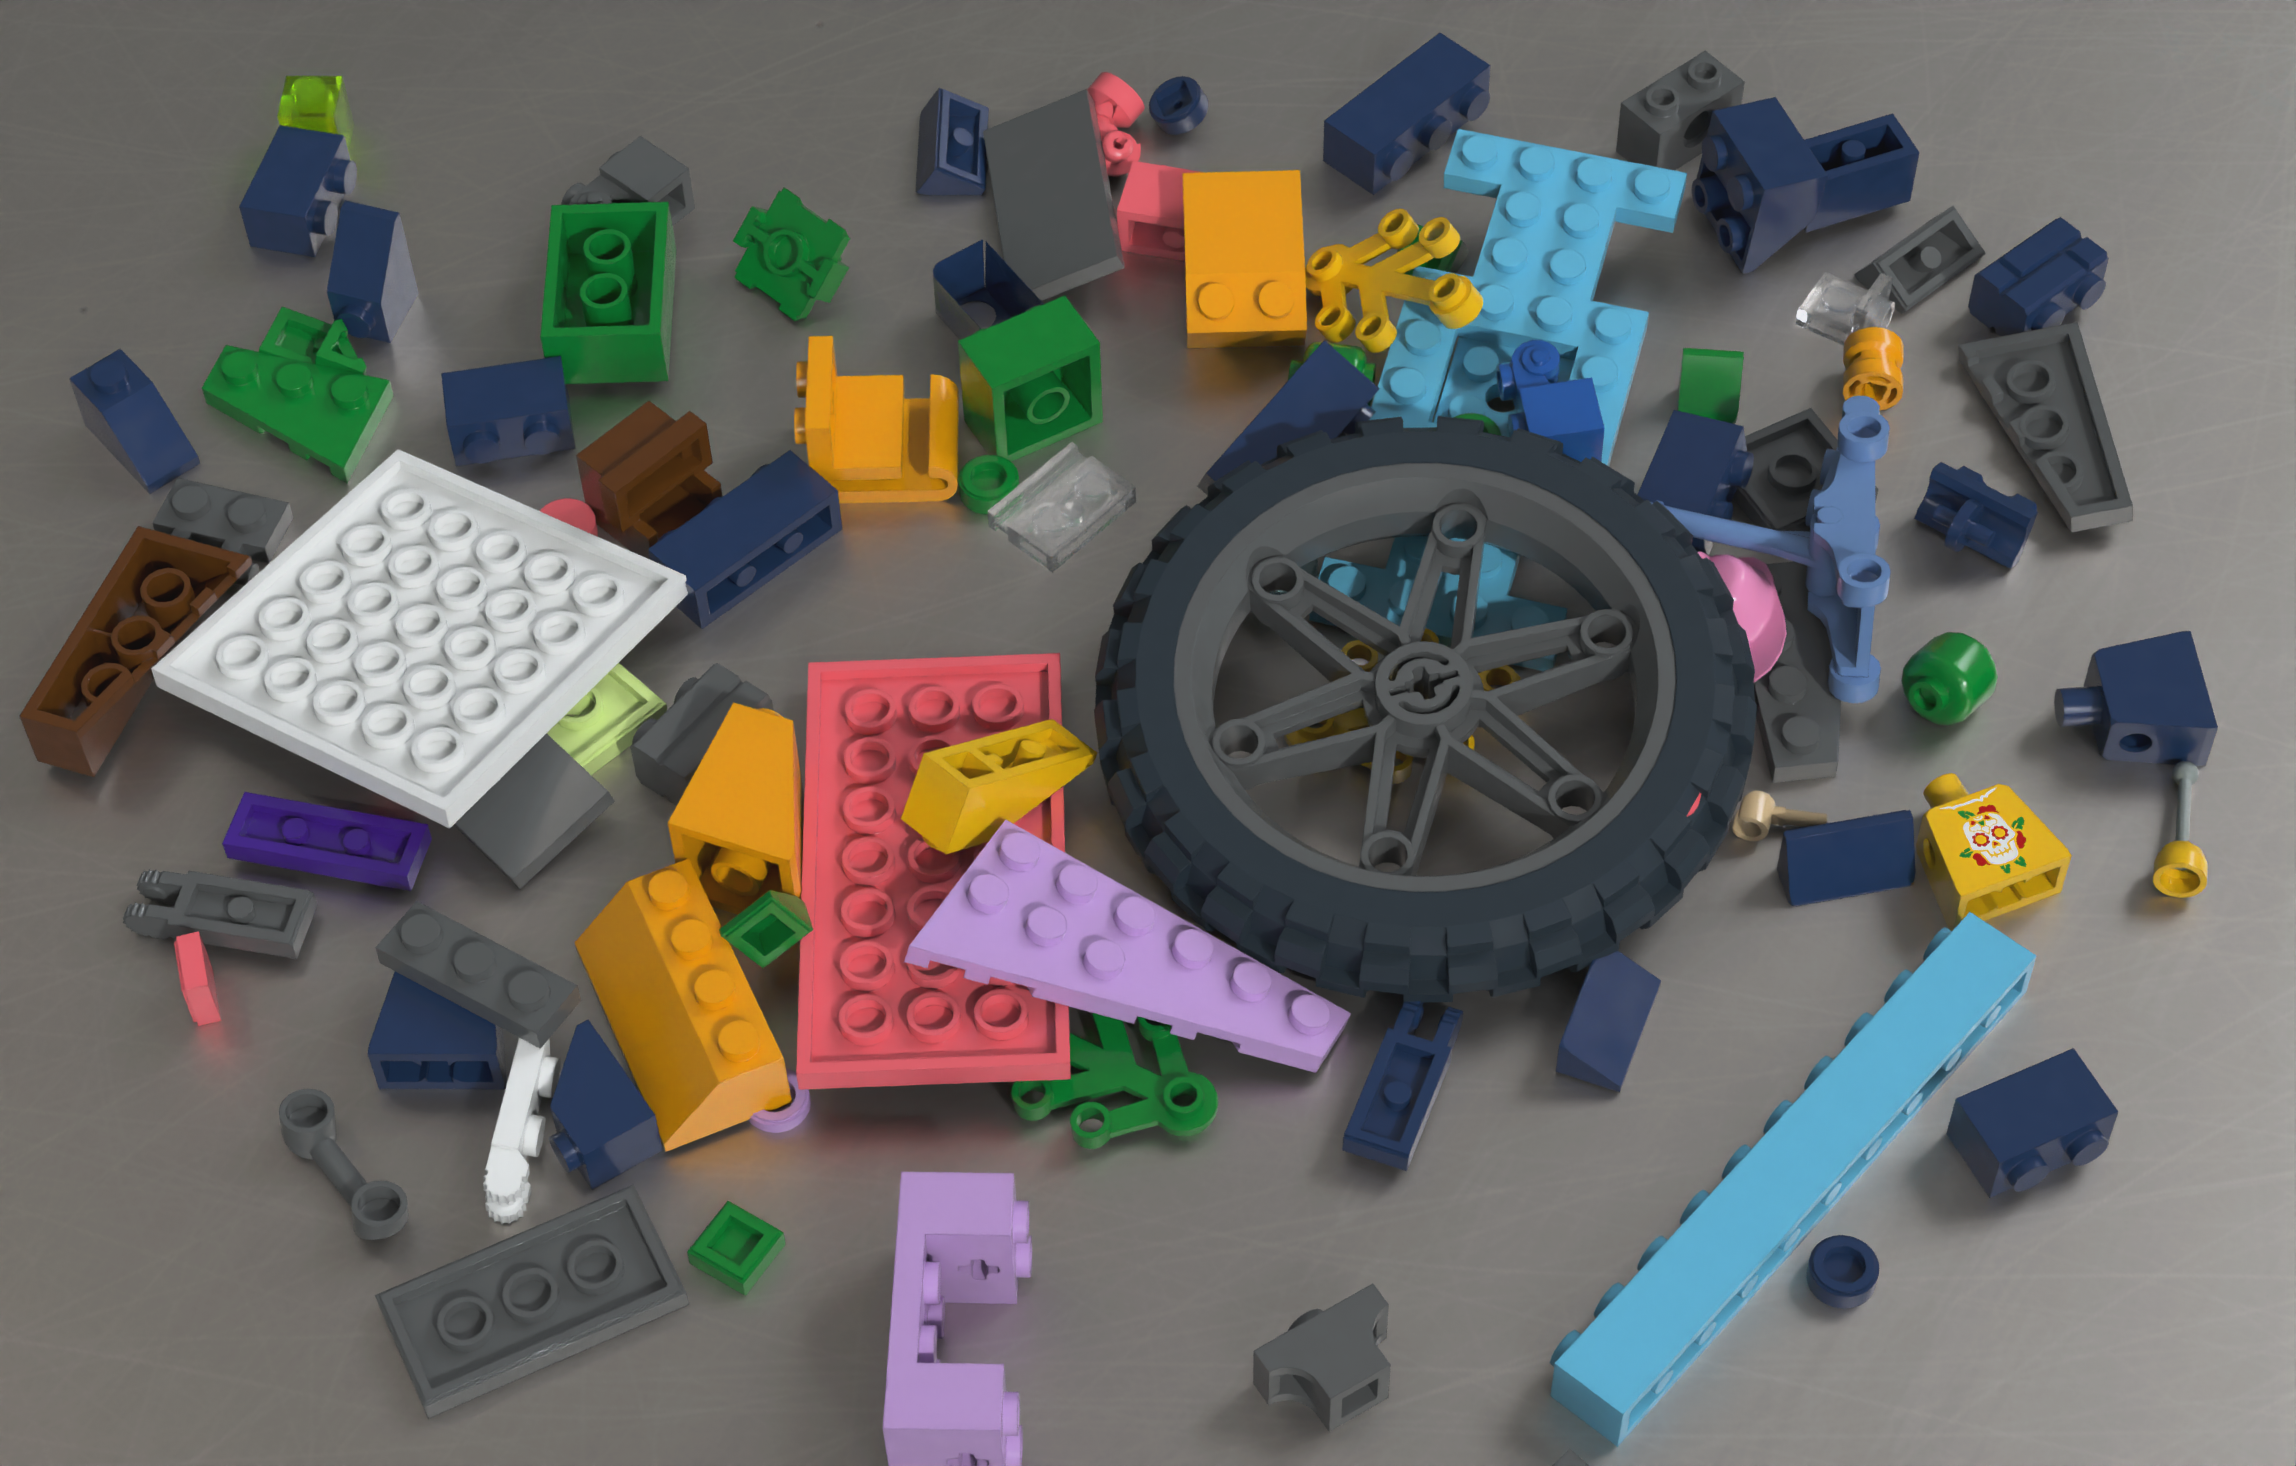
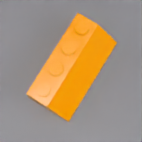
(682, 1007)

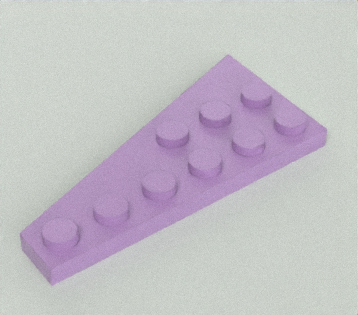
(1106, 950)

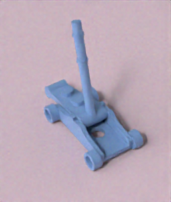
(1839, 550)

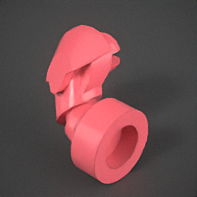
(1116, 107)

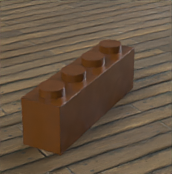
(129, 626)

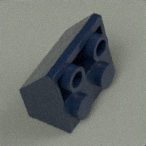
(1756, 181)

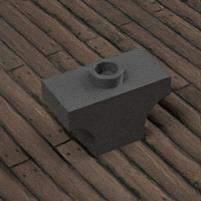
(1329, 1359)

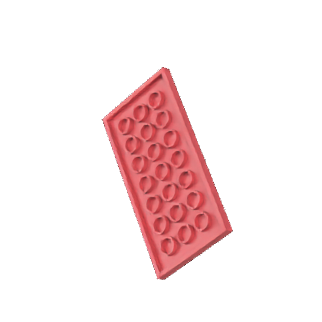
(878, 882)

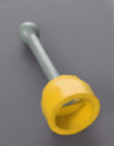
(2180, 865)

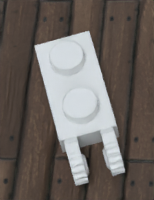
(519, 1131)

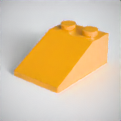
(1244, 259)

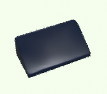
(951, 146)
(1847, 858)
(1607, 1021)

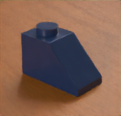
(371, 272)
(133, 421)
(599, 1113)

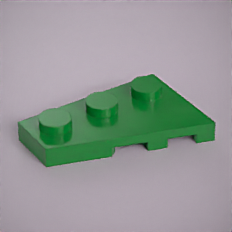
(305, 404)

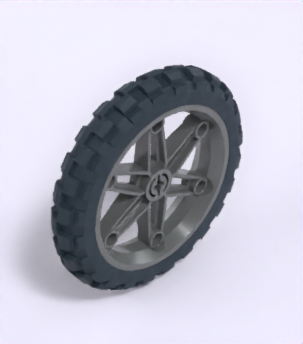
(1395, 929)

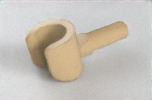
(1759, 811)

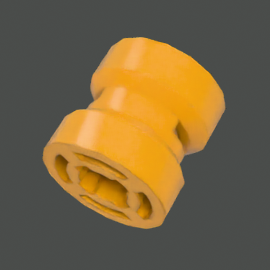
(1873, 366)

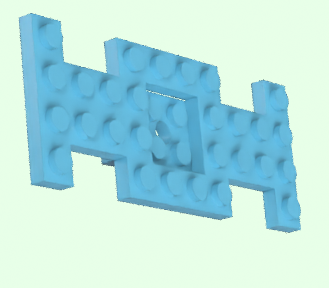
(1535, 285)

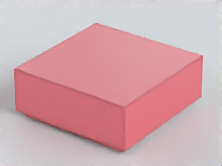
(197, 979)

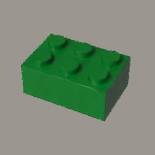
(610, 291)

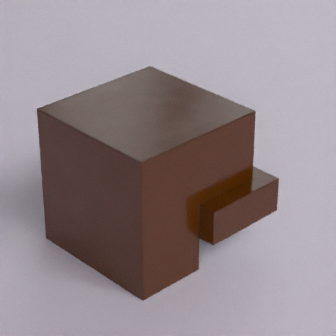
(648, 476)

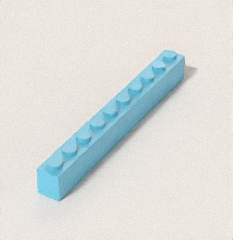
(1789, 1179)

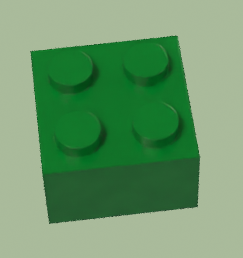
(1031, 380)

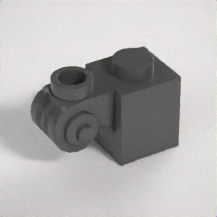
(638, 176)

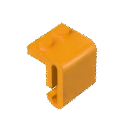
(871, 437)

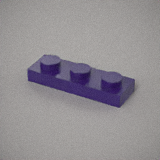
(327, 841)

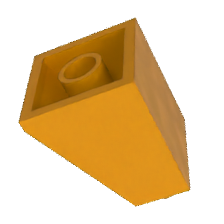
(744, 811)

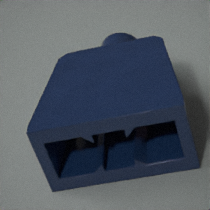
(2144, 702)
(434, 1043)

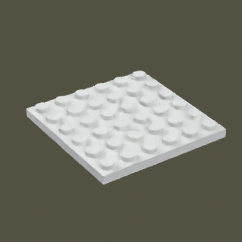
(421, 636)

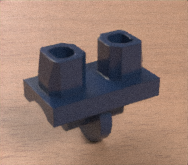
(1976, 514)

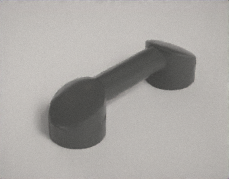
(310, 1132)

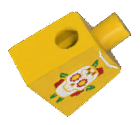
(1986, 851)

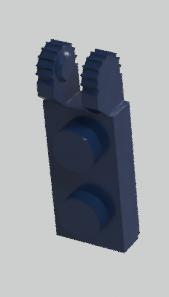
(1401, 1088)

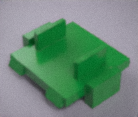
(791, 254)

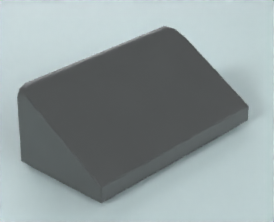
(1925, 259)

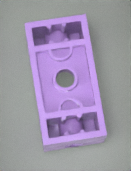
(954, 1244)

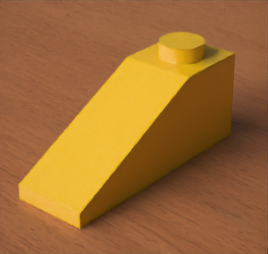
(977, 784)

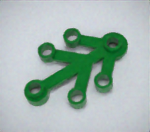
(1114, 1071)

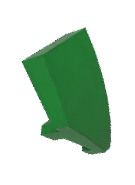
(311, 341)

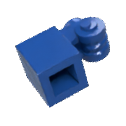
(1548, 407)

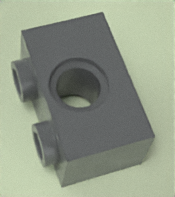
(1672, 115)

